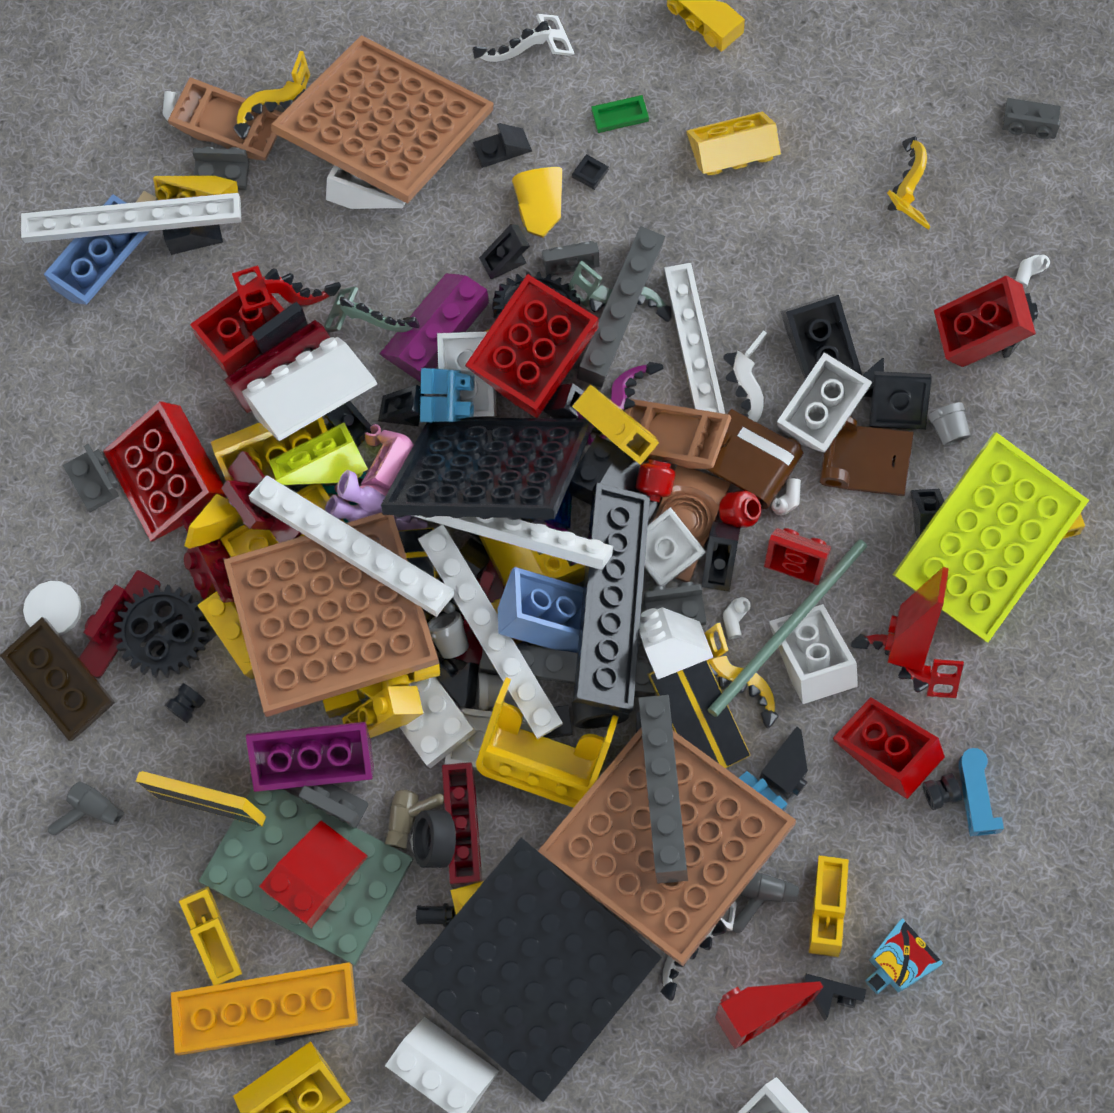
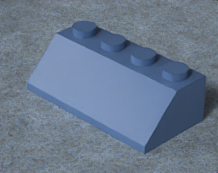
(91, 262)
(541, 610)

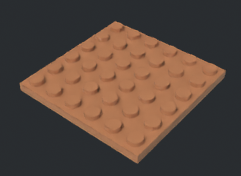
(383, 118)
(322, 622)
(610, 852)

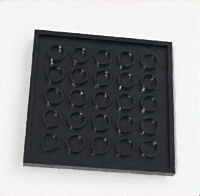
(489, 468)
(531, 969)

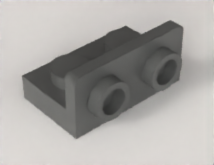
(1031, 118)
(224, 163)
(566, 258)
(91, 480)
(683, 599)
(335, 802)

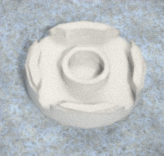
(54, 602)

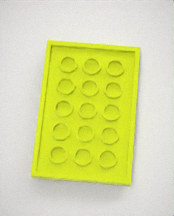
(993, 535)

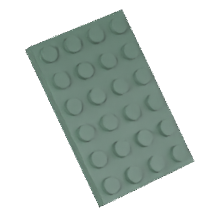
(253, 851)

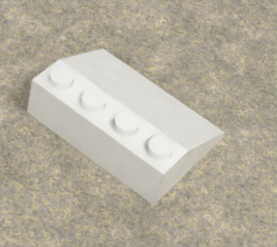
(308, 388)

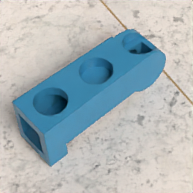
(976, 794)

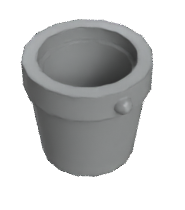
(951, 423)
(448, 634)
(488, 690)

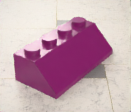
(446, 309)
(310, 756)

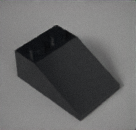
(820, 329)
(608, 466)

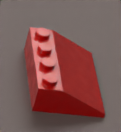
(533, 345)
(163, 469)
(758, 1008)

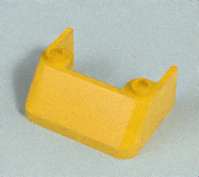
(507, 556)
(539, 764)

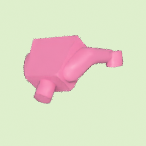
(388, 460)

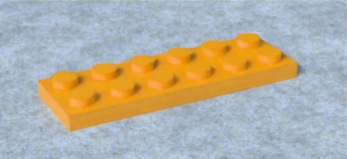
(263, 1009)

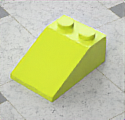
(319, 459)

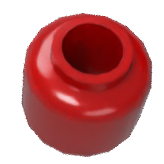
(655, 479)
(740, 509)

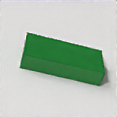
(620, 114)

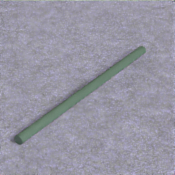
(787, 628)

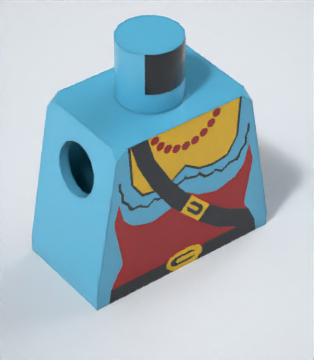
(901, 960)

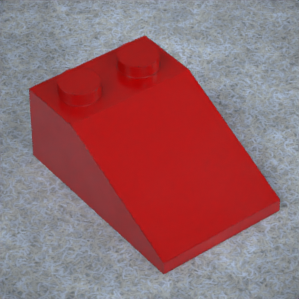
(797, 555)
(916, 623)
(890, 747)
(313, 873)

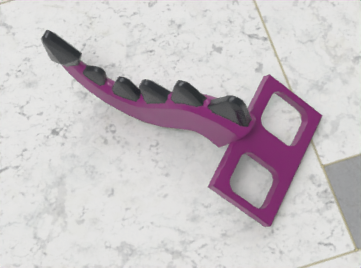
(621, 388)

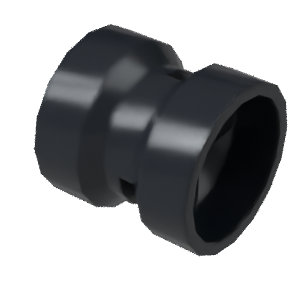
(185, 702)
(942, 791)

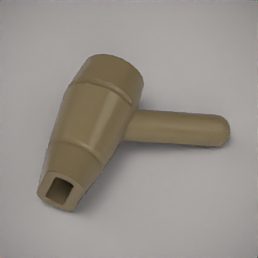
(403, 812)

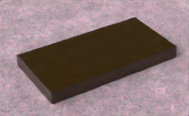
(57, 679)

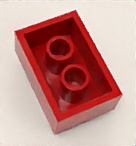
(984, 321)
(228, 329)

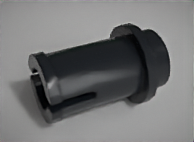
(435, 914)

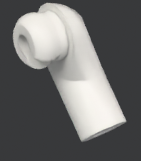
(169, 103)
(1031, 266)
(788, 501)
(733, 614)

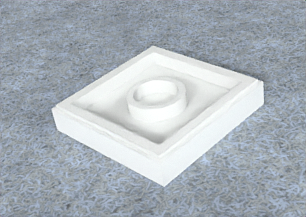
(670, 548)

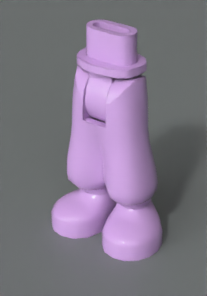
(368, 501)

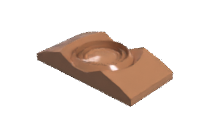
(212, 113)
(684, 434)
(696, 503)

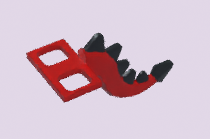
(273, 283)
(921, 679)

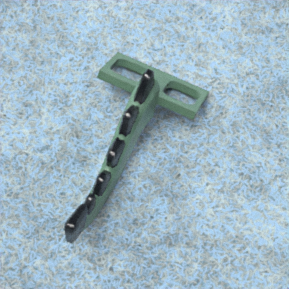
(599, 296)
(354, 310)

